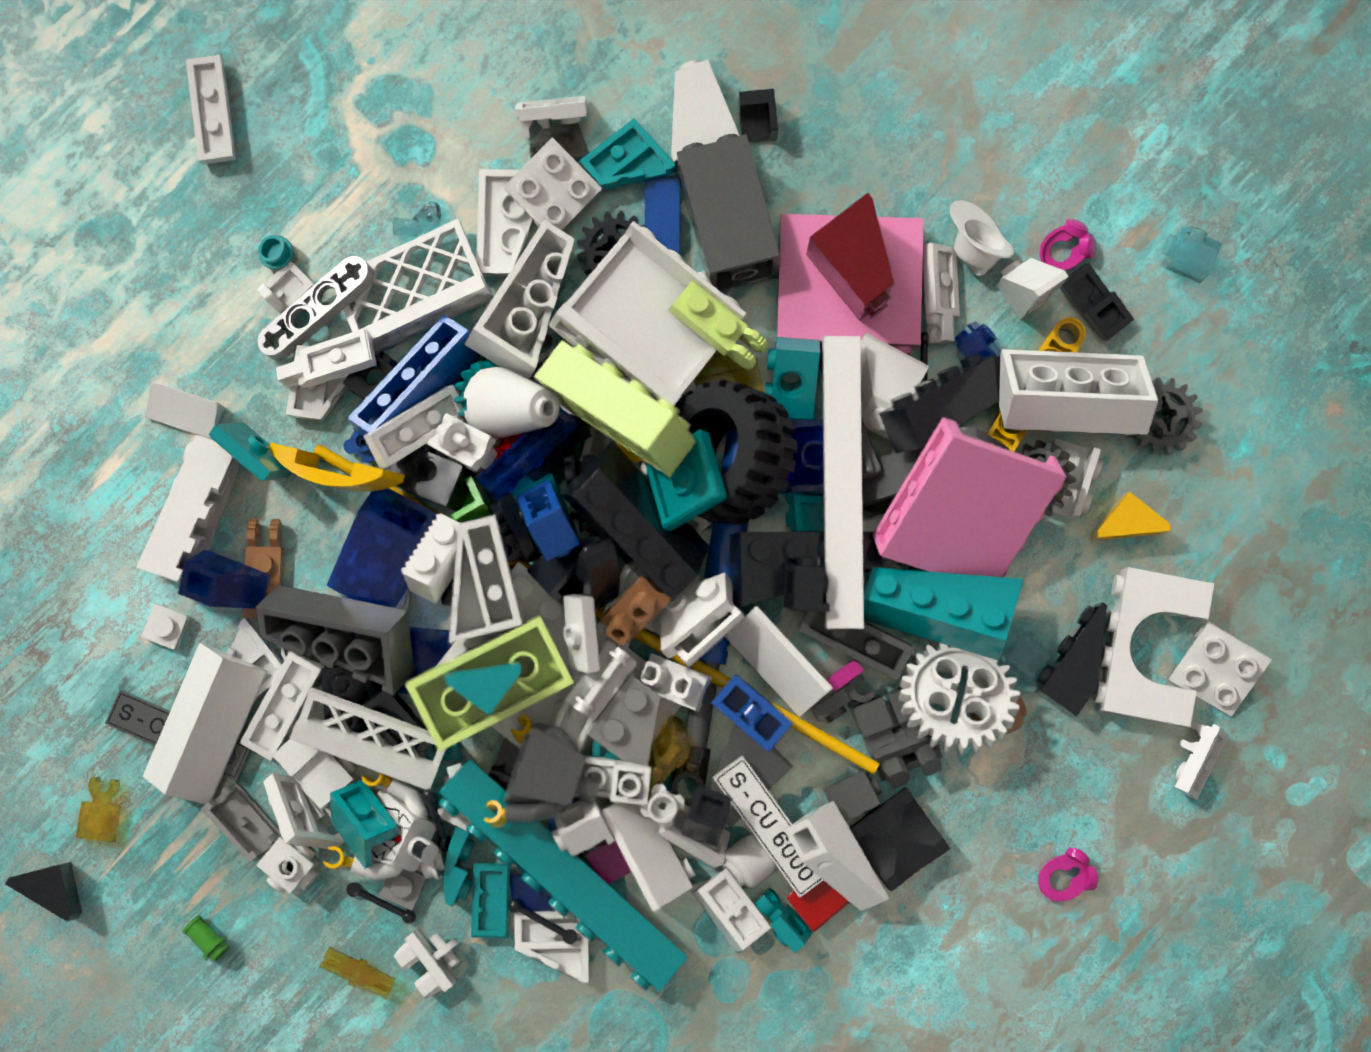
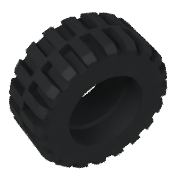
(763, 449)

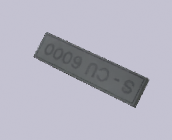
(147, 721)

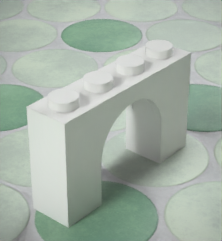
(1122, 686)

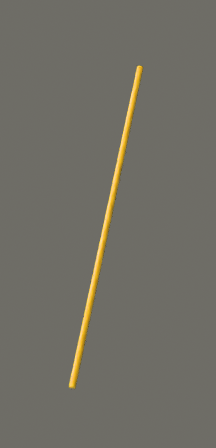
(655, 642)

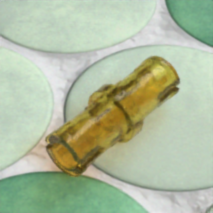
(357, 972)

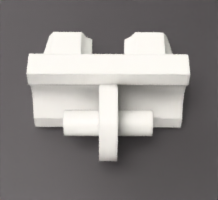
(464, 443)
(675, 681)
(438, 974)

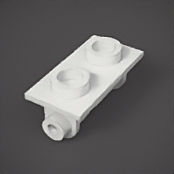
(597, 688)

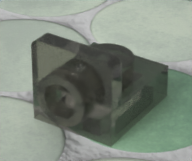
(567, 136)

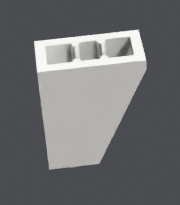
(698, 108)

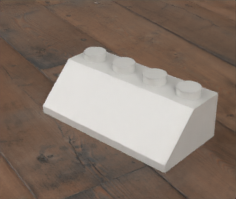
(1076, 392)

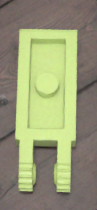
(717, 325)

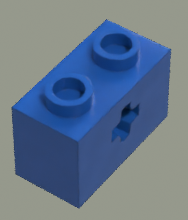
(548, 520)
(752, 712)

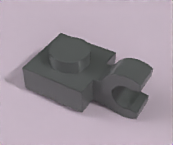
(833, 706)

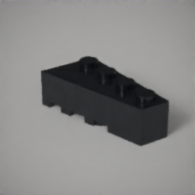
(760, 560)

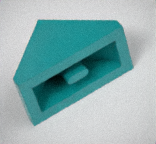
(484, 685)

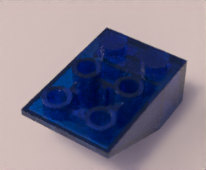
(378, 547)

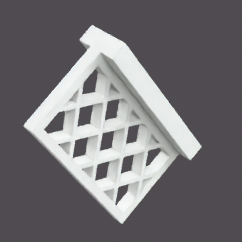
(424, 314)

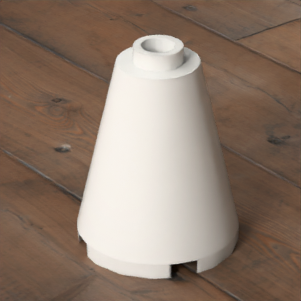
(508, 403)

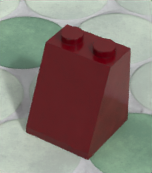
(854, 258)

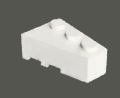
(483, 582)

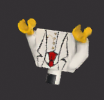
(414, 833)

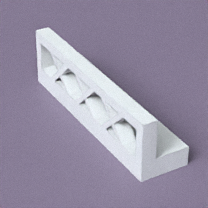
(362, 749)

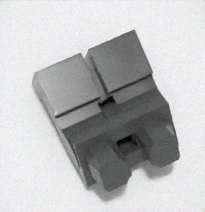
(897, 748)

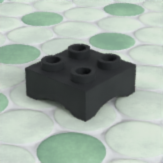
(898, 839)

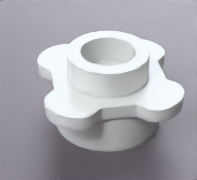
(662, 816)
(436, 868)

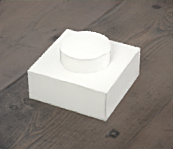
(165, 626)

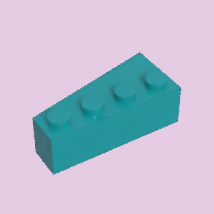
(944, 607)

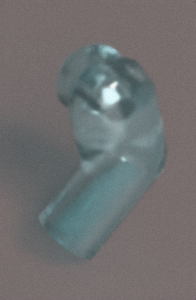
(422, 223)

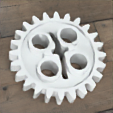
(992, 704)

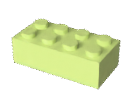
(617, 408)
(454, 718)

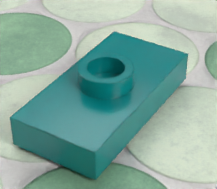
(490, 900)

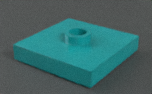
(249, 450)
(691, 487)

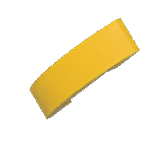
(363, 477)

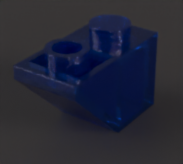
(222, 582)

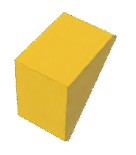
(1130, 519)

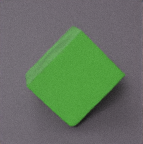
(475, 504)

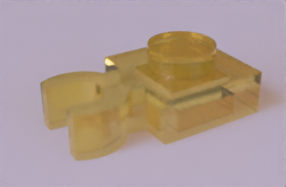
(99, 818)

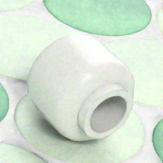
(749, 862)

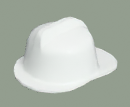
(978, 238)

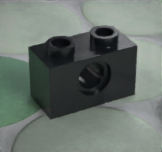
(448, 485)

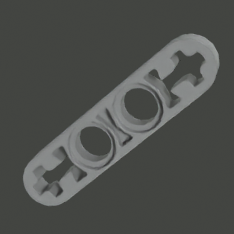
(319, 313)

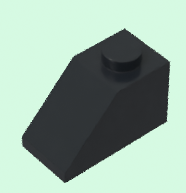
(558, 574)

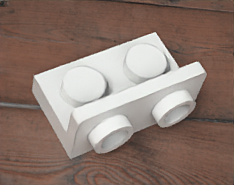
(1087, 468)

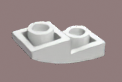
(618, 779)

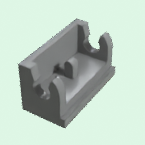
(242, 822)

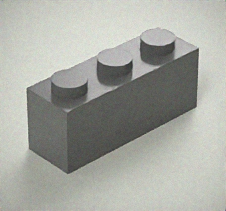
(866, 645)

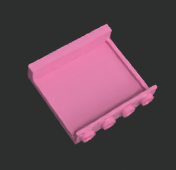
(813, 308)
(966, 506)

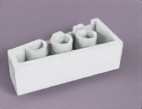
(519, 313)

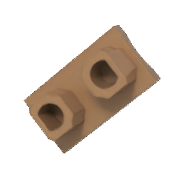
(633, 611)

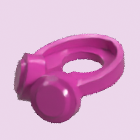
(1085, 249)
(1085, 880)

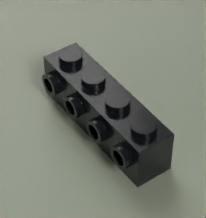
(955, 396)

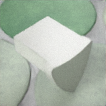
(285, 287)

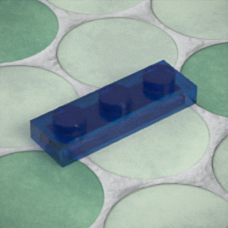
(525, 455)

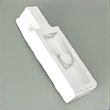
(940, 292)
(329, 360)

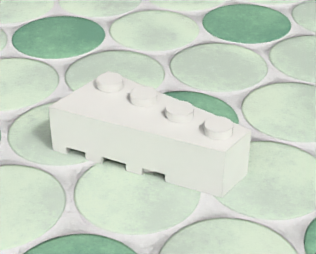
(191, 509)

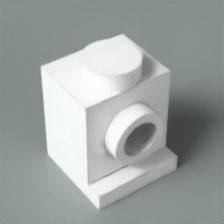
(581, 827)

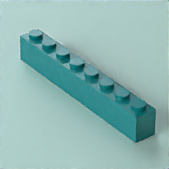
(565, 879)

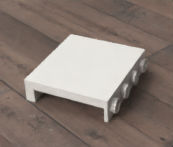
(626, 317)

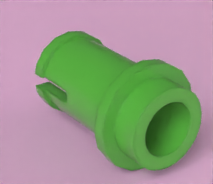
(206, 939)

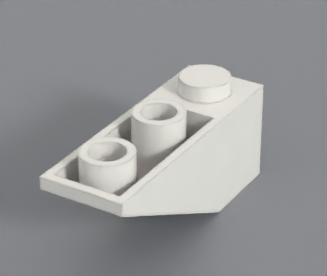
(835, 856)

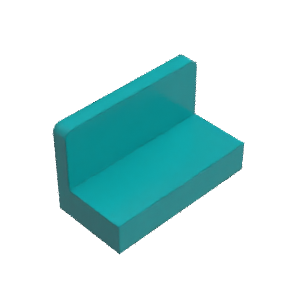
(361, 820)

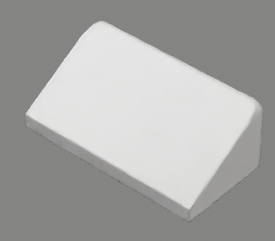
(182, 410)

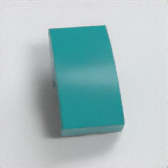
(455, 875)

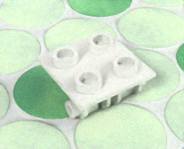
(552, 186)
(1220, 668)

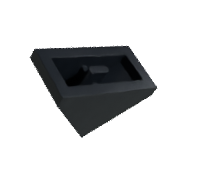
(50, 888)

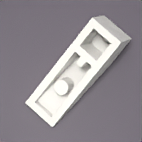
(1030, 285)

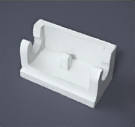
(731, 910)

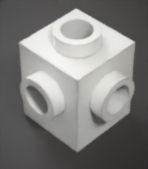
(277, 866)

